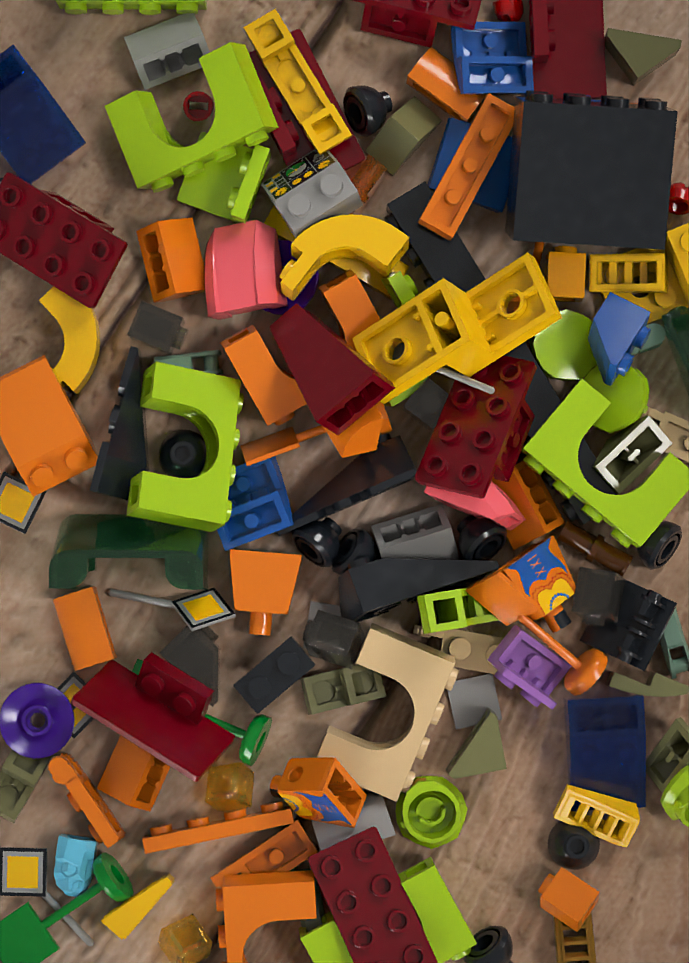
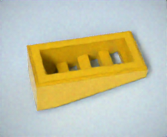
(644, 286)
(609, 829)
(129, 913)

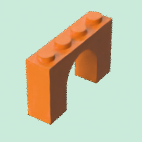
(275, 389)
(261, 899)

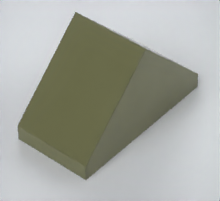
(639, 53)
(403, 135)
(630, 453)
(481, 750)
(669, 754)

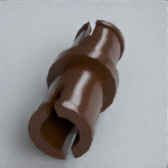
(595, 548)

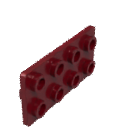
(417, 19)
(568, 47)
(289, 136)
(57, 240)
(480, 431)
(157, 712)
(370, 901)

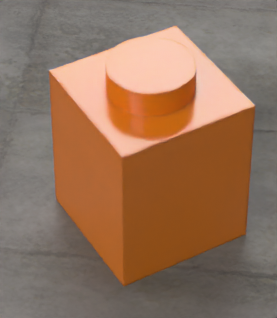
(568, 898)

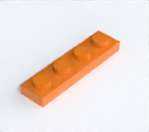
(468, 167)
(202, 830)

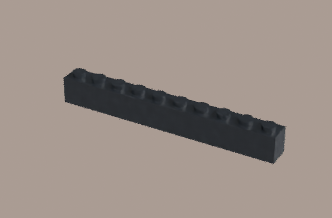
(454, 263)

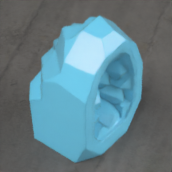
(74, 863)

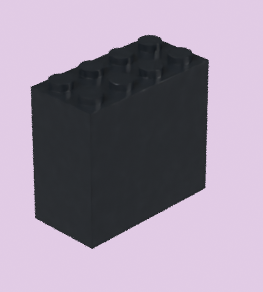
(590, 170)

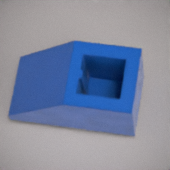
(615, 334)

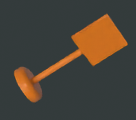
(287, 440)
(512, 604)

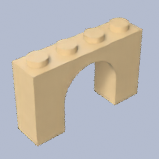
(425, 675)

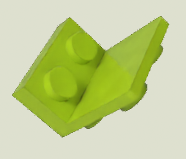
(229, 185)

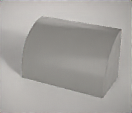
(167, 49)
(417, 536)
(373, 814)

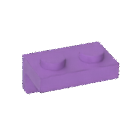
(530, 665)

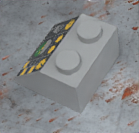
(312, 191)

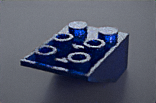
(32, 124)
(607, 746)

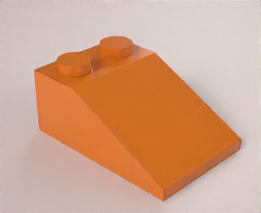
(42, 427)

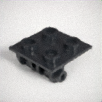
(638, 628)

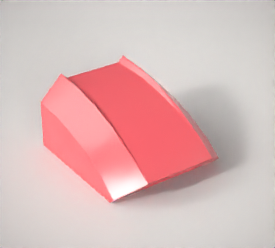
(243, 270)
(493, 506)

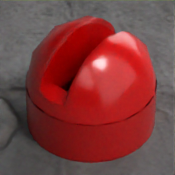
(508, 10)
(198, 114)
(679, 199)

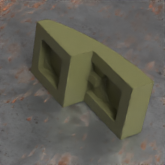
(656, 685)
(341, 688)
(18, 781)

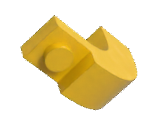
(342, 237)
(80, 338)

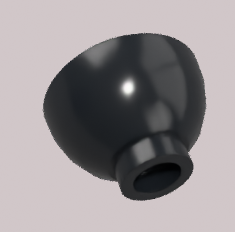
(366, 109)
(182, 454)
(480, 538)
(318, 541)
(660, 545)
(353, 546)
(572, 846)
(492, 946)

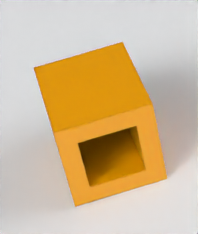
(566, 274)

